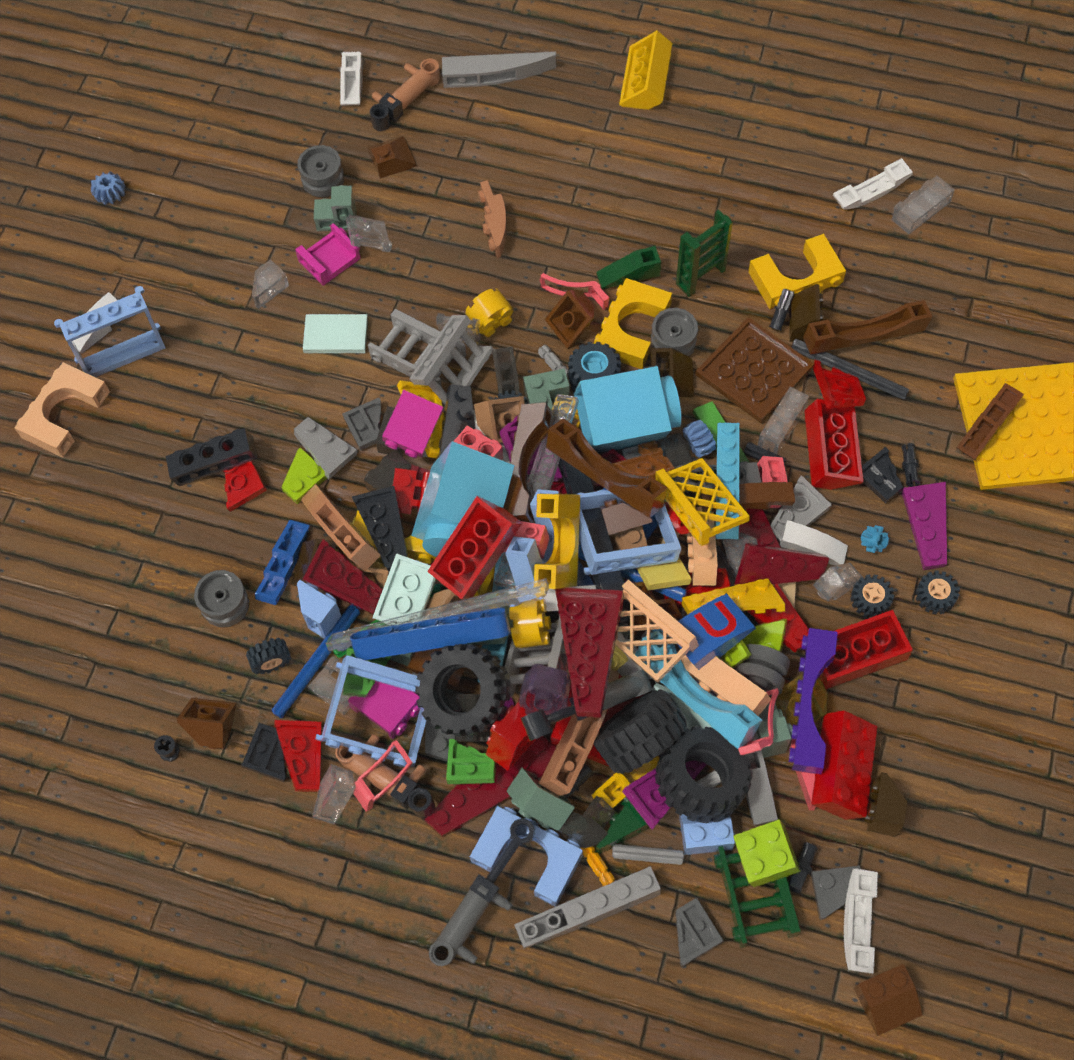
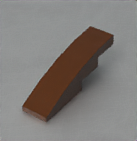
(990, 421)
(761, 495)

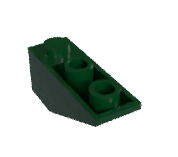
(637, 266)
(623, 827)

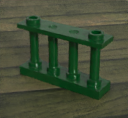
(691, 250)
(782, 898)

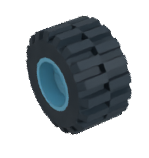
(592, 362)

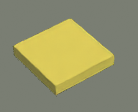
(664, 575)

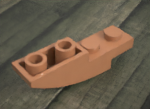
(494, 218)

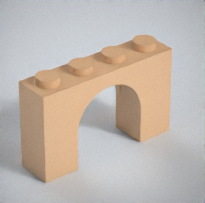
(65, 384)

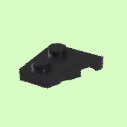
(265, 753)

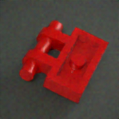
(405, 485)

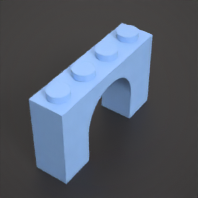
(524, 553)
(562, 855)

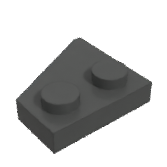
(364, 423)
(831, 889)
(694, 932)

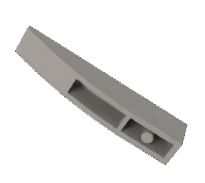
(494, 69)
(760, 794)
(589, 908)

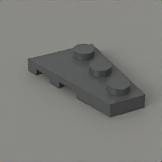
(436, 742)

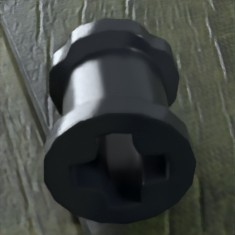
(160, 749)

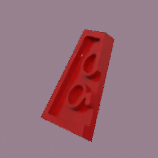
(301, 752)

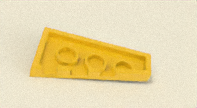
(424, 391)
(748, 596)

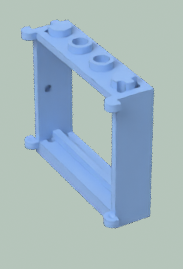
(105, 316)
(625, 558)
(380, 674)

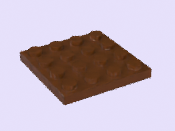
(754, 369)

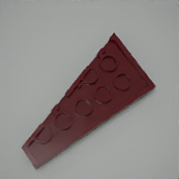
(589, 636)
(476, 799)

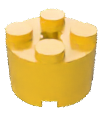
(491, 310)
(530, 624)

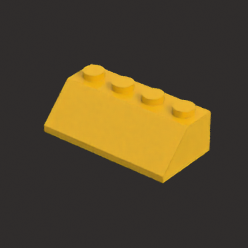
(646, 72)

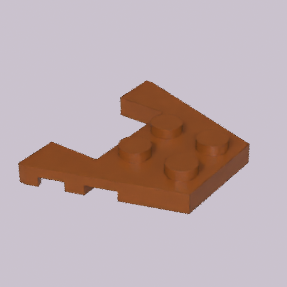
(646, 464)

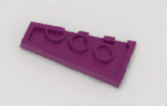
(928, 522)
(646, 797)

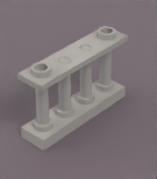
(418, 331)
(440, 349)
(555, 659)

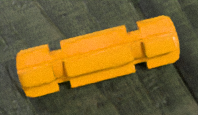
(598, 865)

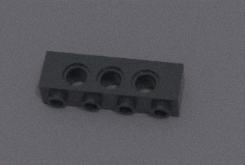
(223, 458)

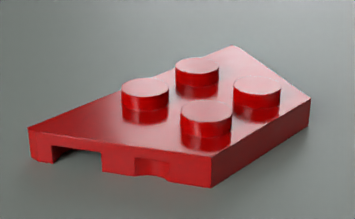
(838, 387)

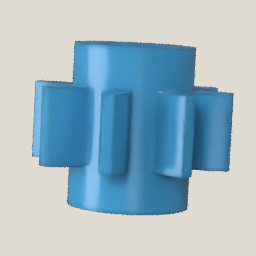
(874, 539)

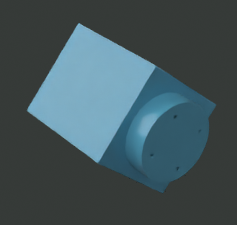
(627, 409)
(451, 489)

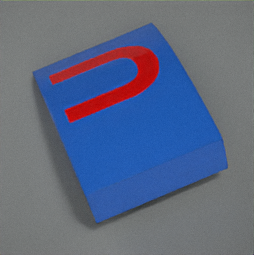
(717, 629)

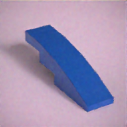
(282, 562)

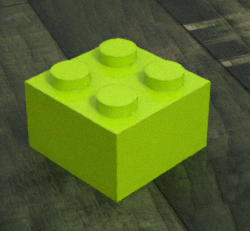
(766, 853)

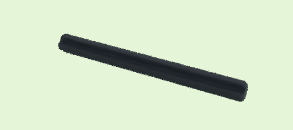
(863, 375)

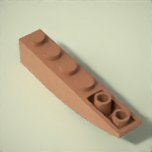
(340, 528)
(572, 751)

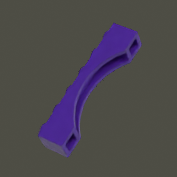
(809, 747)

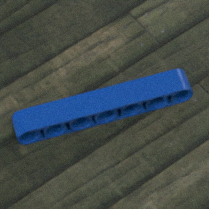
(430, 634)

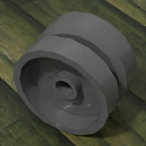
(320, 170)
(675, 330)
(221, 598)
(765, 667)

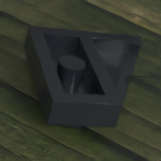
(881, 476)

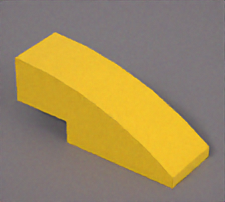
(612, 789)

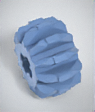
(108, 188)
(699, 438)

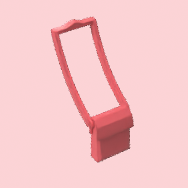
(594, 289)
(759, 744)
(362, 791)

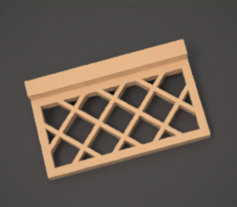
(662, 621)

